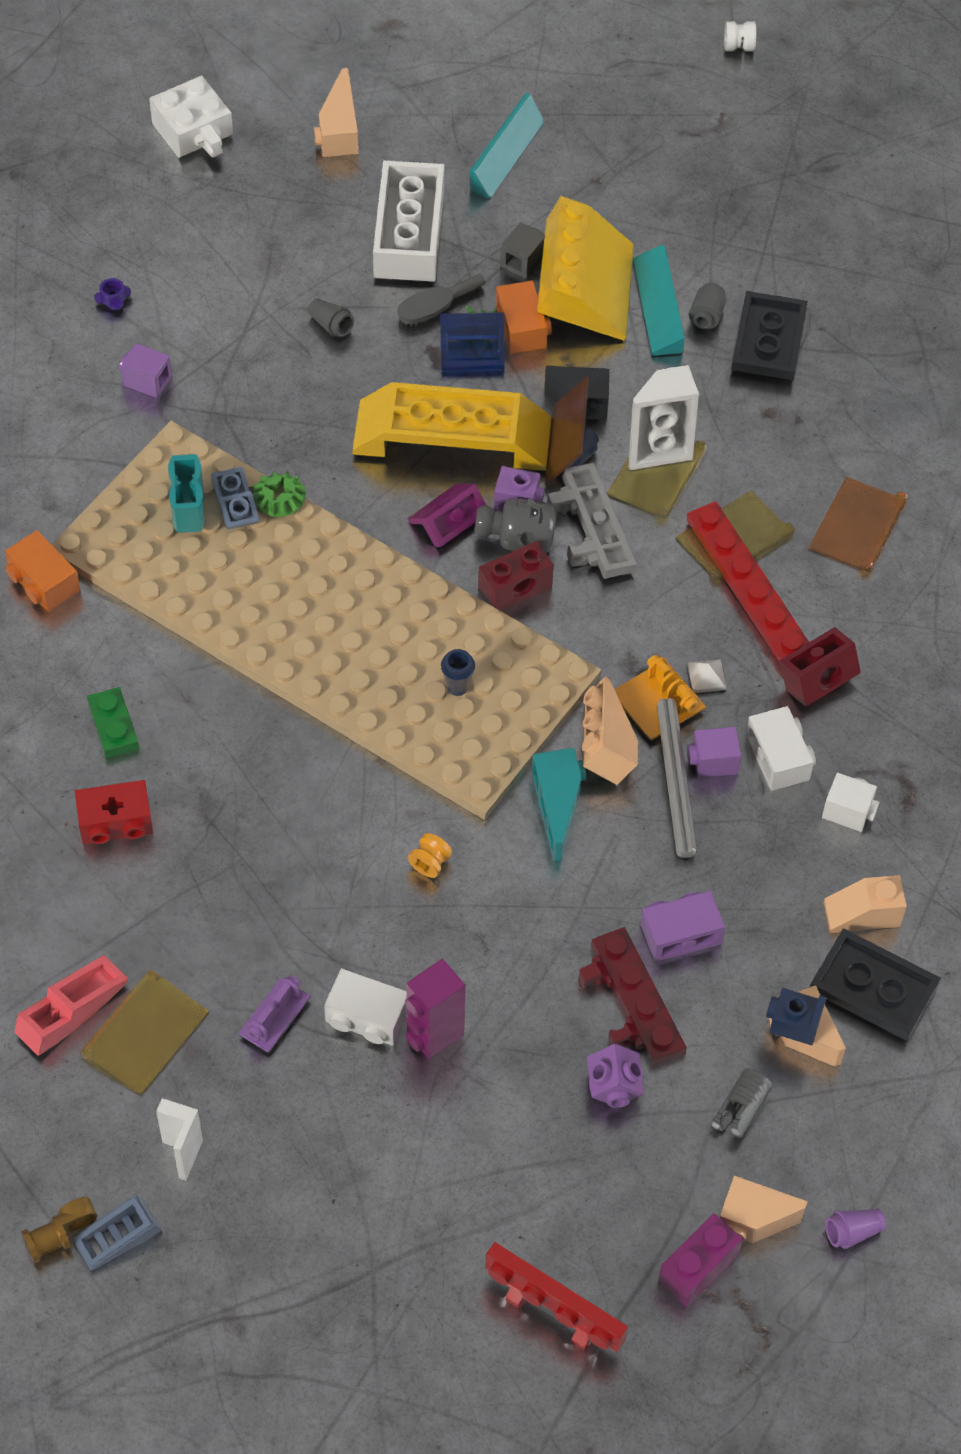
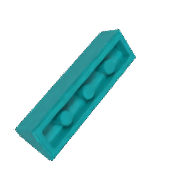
(505, 147)
(659, 302)

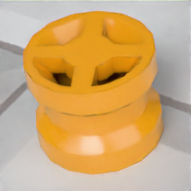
(430, 855)

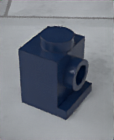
(795, 1015)

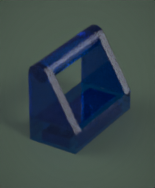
(472, 327)

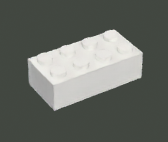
(408, 221)

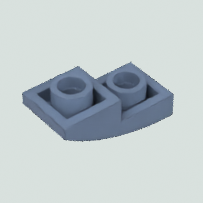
(234, 498)

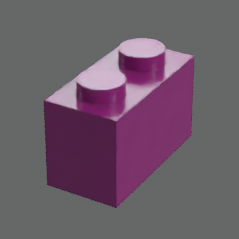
(700, 1260)

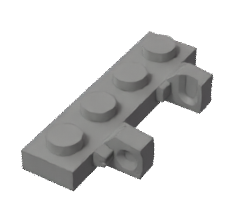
(604, 539)

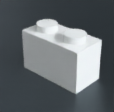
(780, 748)
(366, 1007)

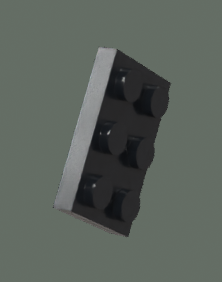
(769, 335)
(875, 984)

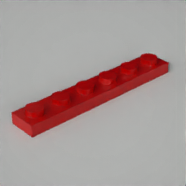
(747, 580)

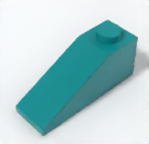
(558, 788)

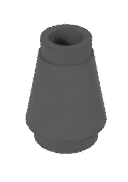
(332, 317)

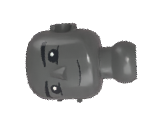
(518, 523)

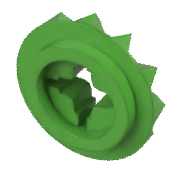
(287, 502)

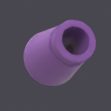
(853, 1226)

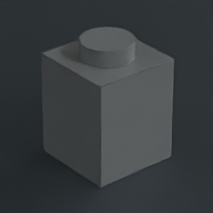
(522, 250)

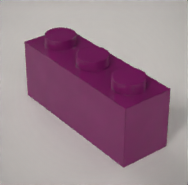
(435, 1009)

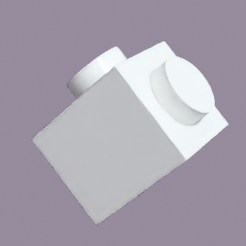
(850, 802)

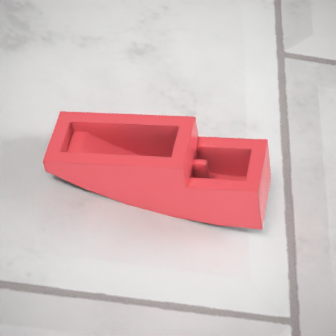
(69, 1004)

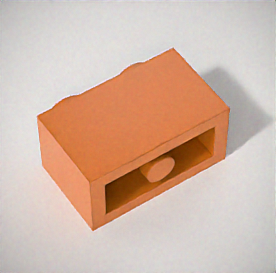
(523, 325)
(42, 571)

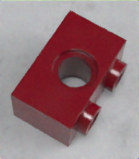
(515, 576)
(820, 666)

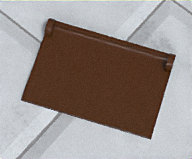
(566, 432)

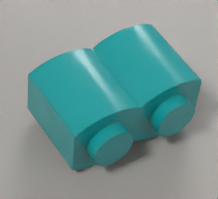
(186, 493)

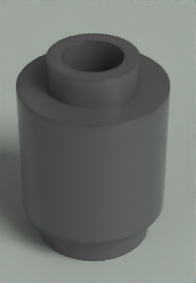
(708, 306)

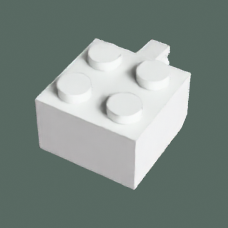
(191, 118)

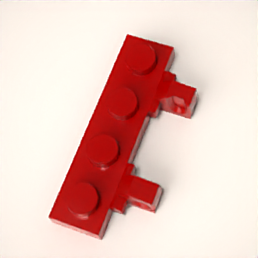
(568, 1307)

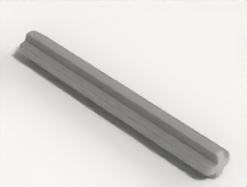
(676, 778)

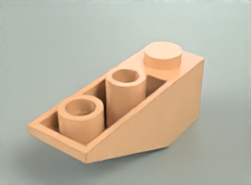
(608, 736)

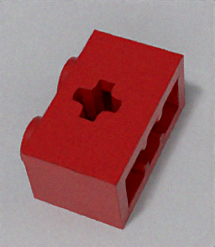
(113, 812)

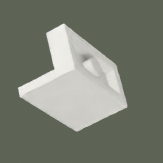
(181, 1129)

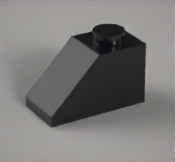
(562, 379)

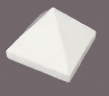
(706, 676)

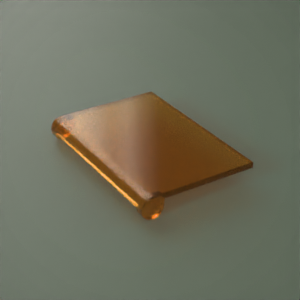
(858, 524)

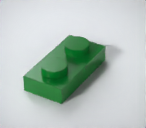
(113, 722)

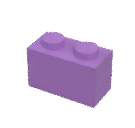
(682, 925)

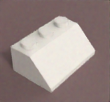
(664, 419)

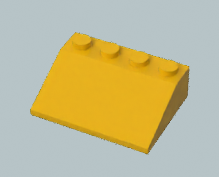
(585, 270)

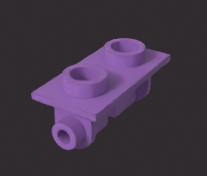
(275, 1013)

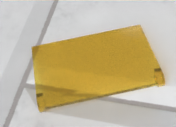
(655, 487)
(754, 524)
(144, 1031)

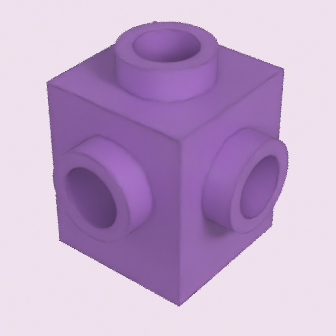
(615, 1075)

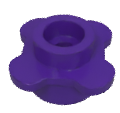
(112, 293)

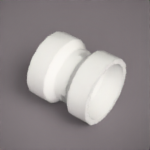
(740, 36)

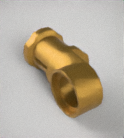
(53, 1235)

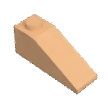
(337, 120)

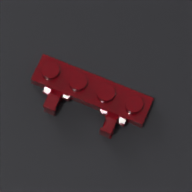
(647, 1018)

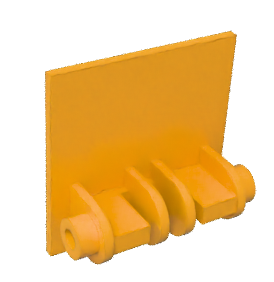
(660, 681)

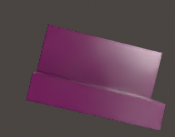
(449, 513)

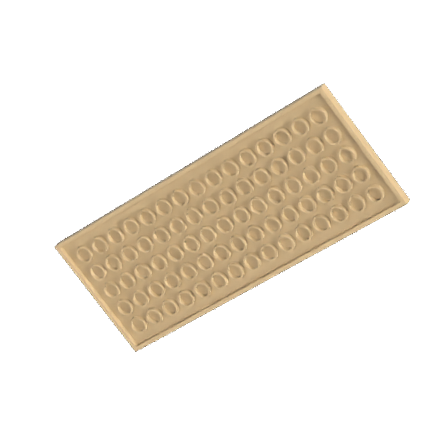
(333, 625)

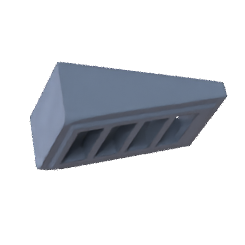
(123, 1244)

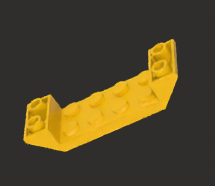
(453, 420)

